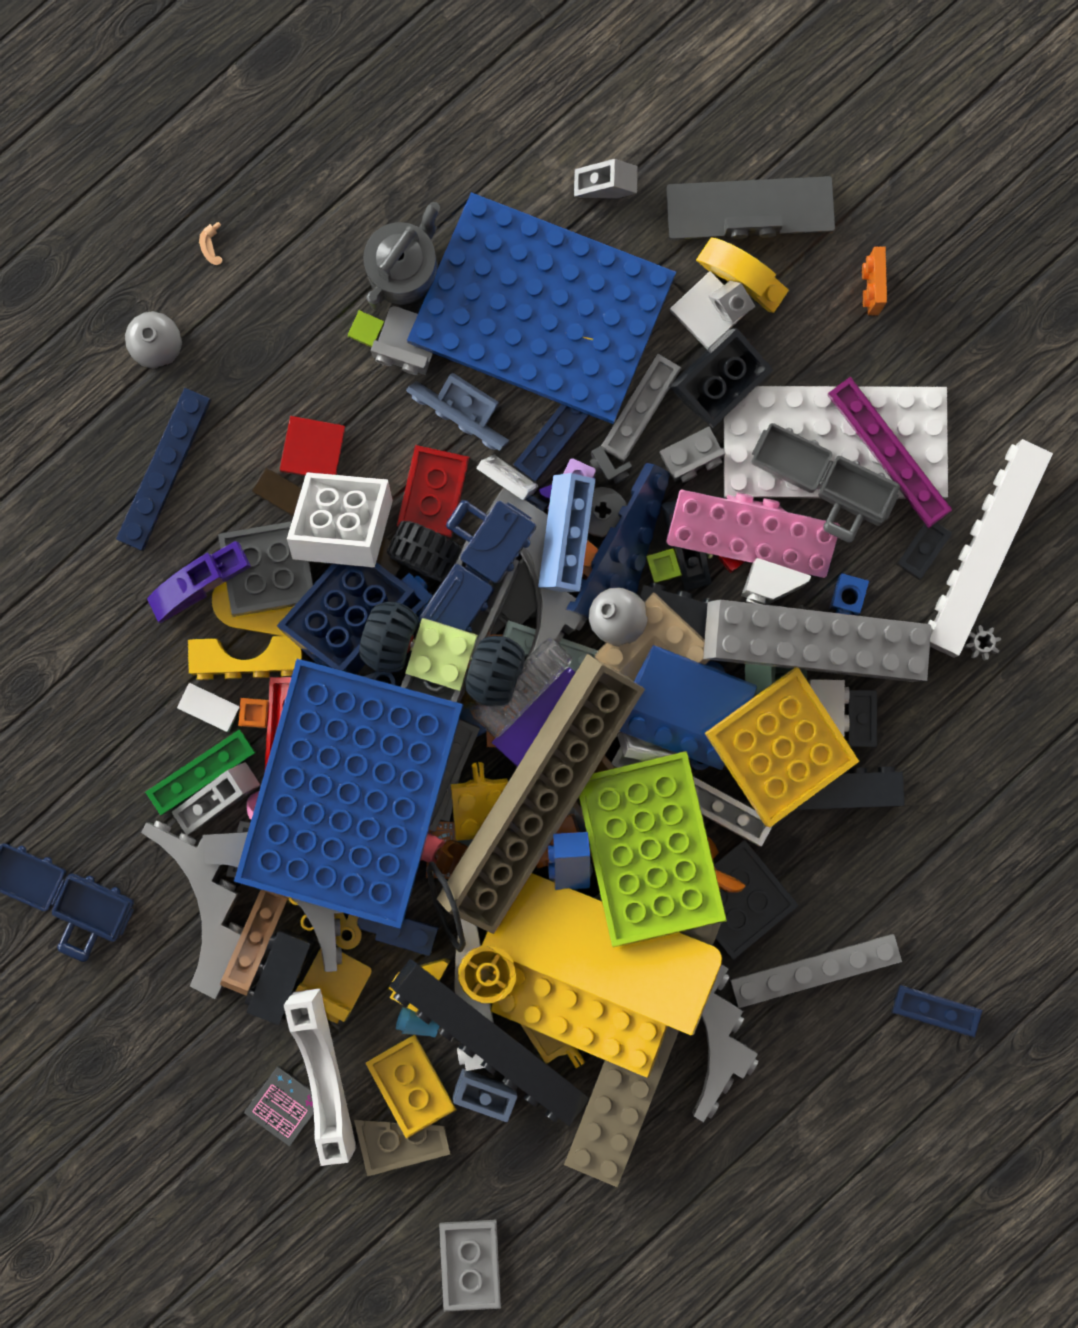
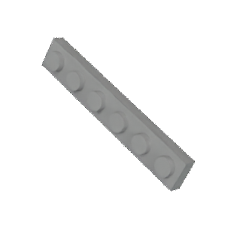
(816, 970)

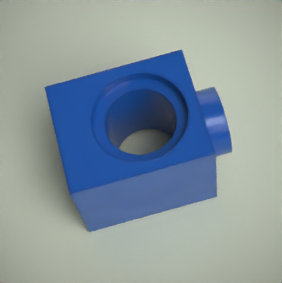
(856, 586)

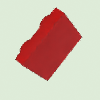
(312, 447)

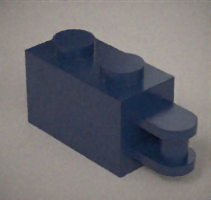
(412, 936)

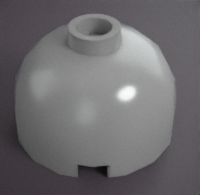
(153, 339)
(618, 616)

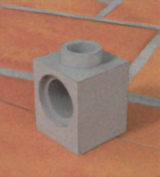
(731, 301)

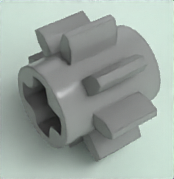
(990, 642)

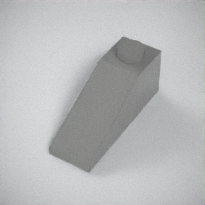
(216, 798)

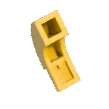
(737, 265)

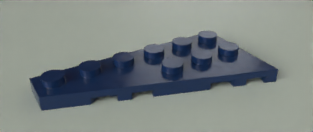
(625, 547)

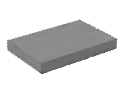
(470, 1265)

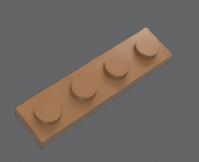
(253, 941)

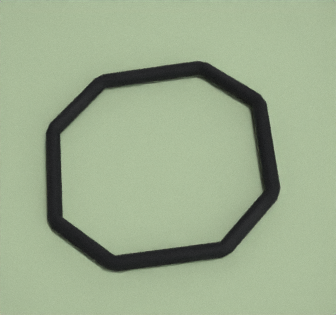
(459, 947)

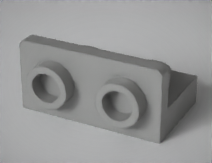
(692, 455)

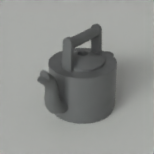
(411, 277)

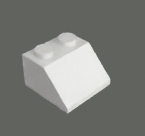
(771, 582)

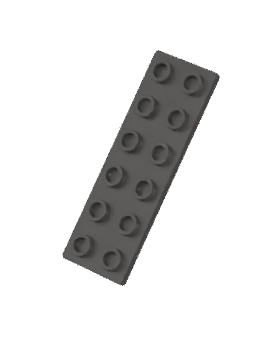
(750, 208)

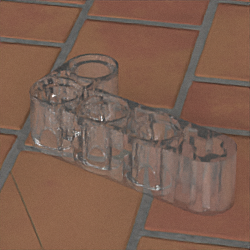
(536, 676)

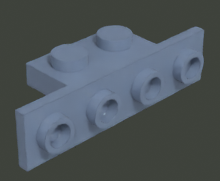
(464, 406)

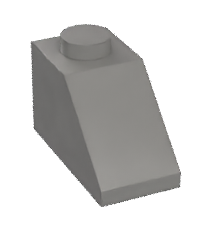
(606, 180)

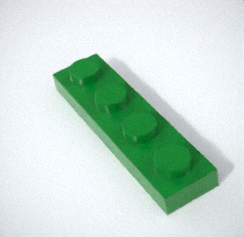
(200, 772)

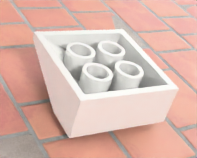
(340, 519)

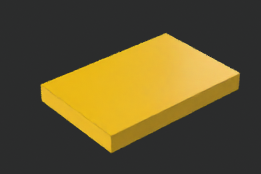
(410, 1086)

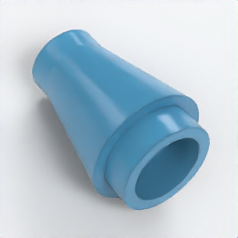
(413, 1025)

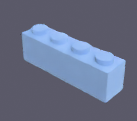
(566, 533)

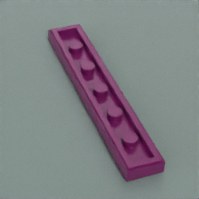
(889, 452)

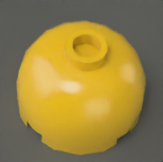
(487, 974)

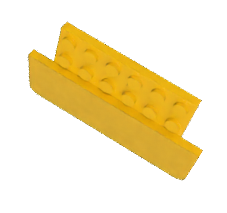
(596, 994)

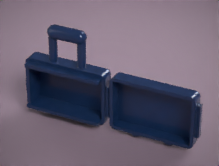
(487, 558)
(75, 900)

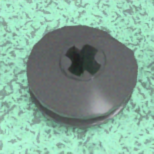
(613, 502)

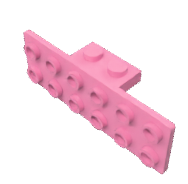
(751, 530)

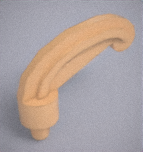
(206, 244)

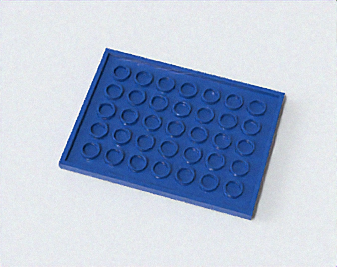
(523, 296)
(349, 793)

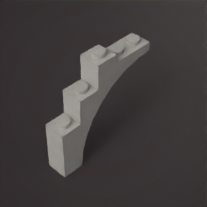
(551, 604)
(227, 850)
(214, 902)
(724, 1052)

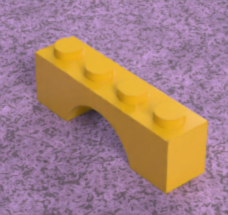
(210, 659)

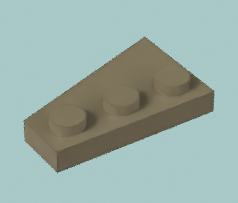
(387, 1148)

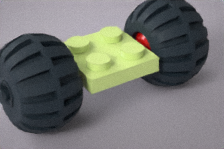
(441, 654)

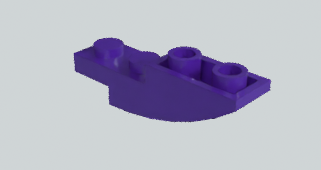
(197, 579)

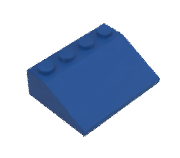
(683, 703)

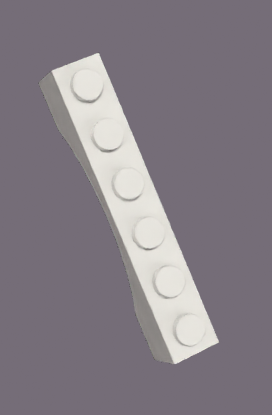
(312, 1034)

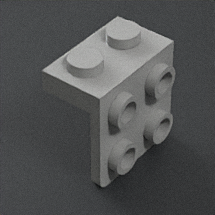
(393, 345)

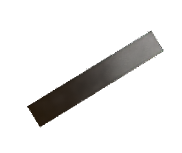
(286, 496)

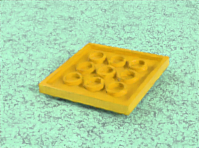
(782, 747)

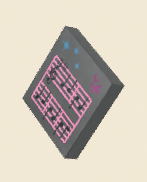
(282, 1106)

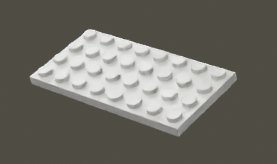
(912, 414)

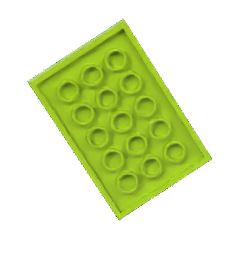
(651, 850)

